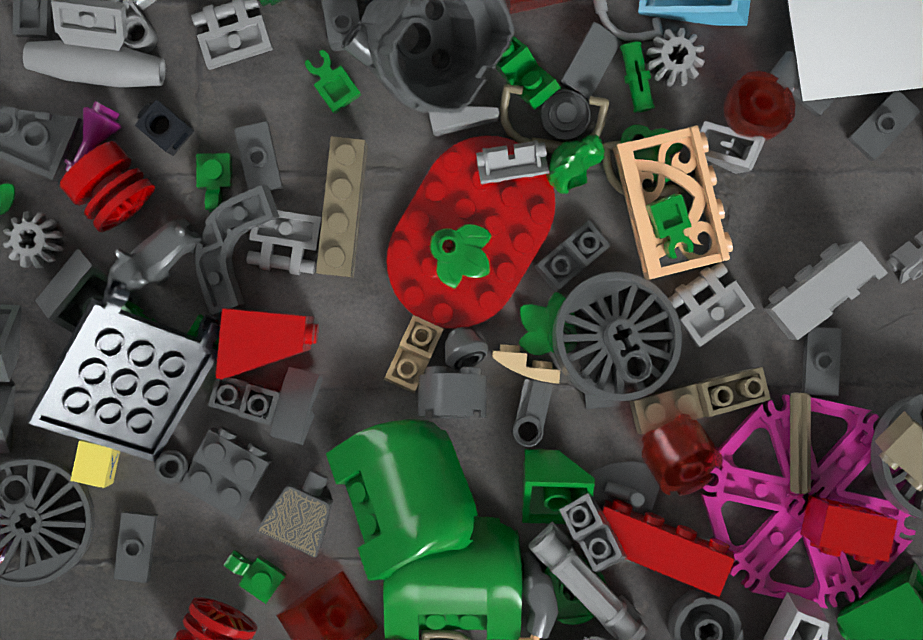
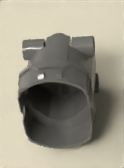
(464, 33)

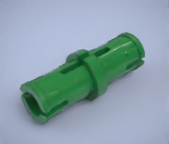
(637, 77)

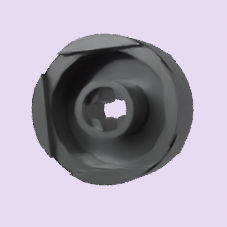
(452, 393)
(699, 609)

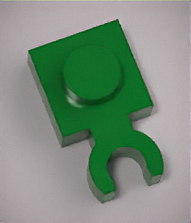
(335, 85)
(669, 220)

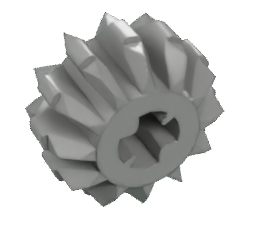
(683, 46)
(21, 240)

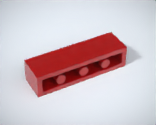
(670, 549)

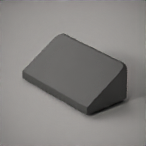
(591, 61)

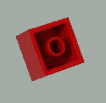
(848, 529)

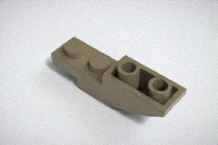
(700, 399)

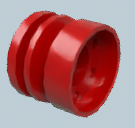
(106, 186)
(215, 621)

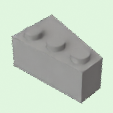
(823, 288)
(798, 620)

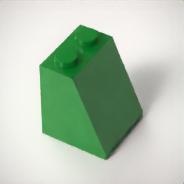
(887, 611)

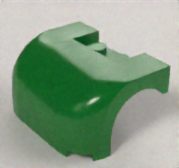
(404, 493)
(460, 588)

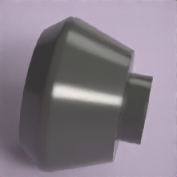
(464, 349)

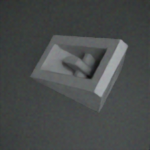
(730, 149)

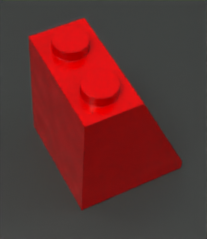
(261, 338)

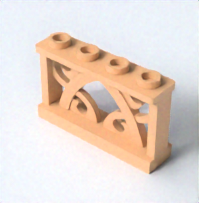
(635, 171)

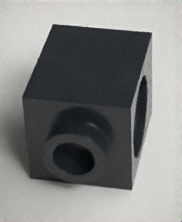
(176, 134)

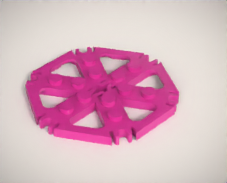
(784, 525)

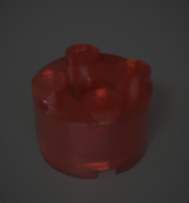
(681, 455)

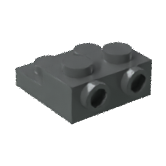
(226, 471)

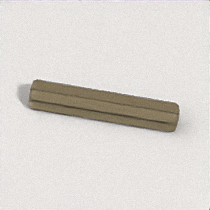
(800, 443)

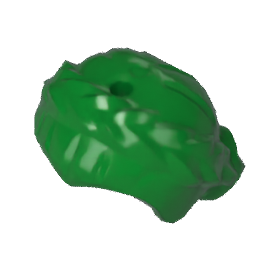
(571, 162)

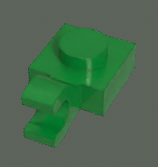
(214, 175)
(258, 578)

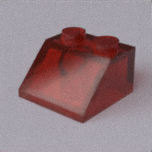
(328, 613)

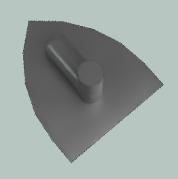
(626, 482)

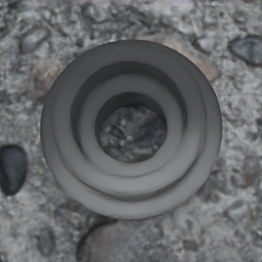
(161, 466)

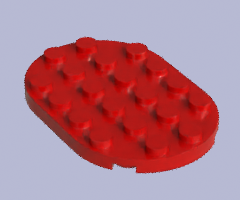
(450, 196)

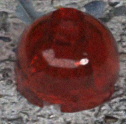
(759, 106)

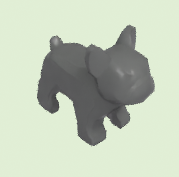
(155, 256)

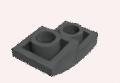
(572, 256)
(244, 399)
(294, 406)
(593, 532)

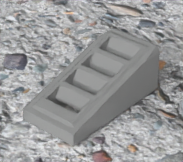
(470, 117)

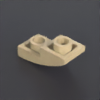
(413, 354)
(516, 361)

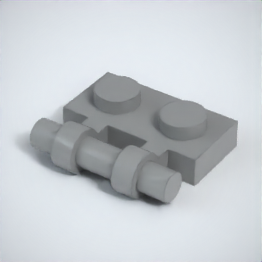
(234, 41)
(288, 230)
(716, 312)

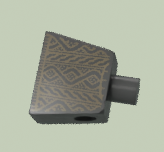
(300, 515)

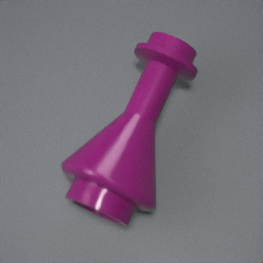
(98, 125)

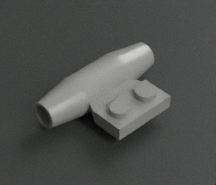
(93, 48)

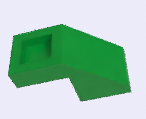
(521, 69)

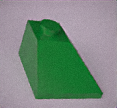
(551, 484)

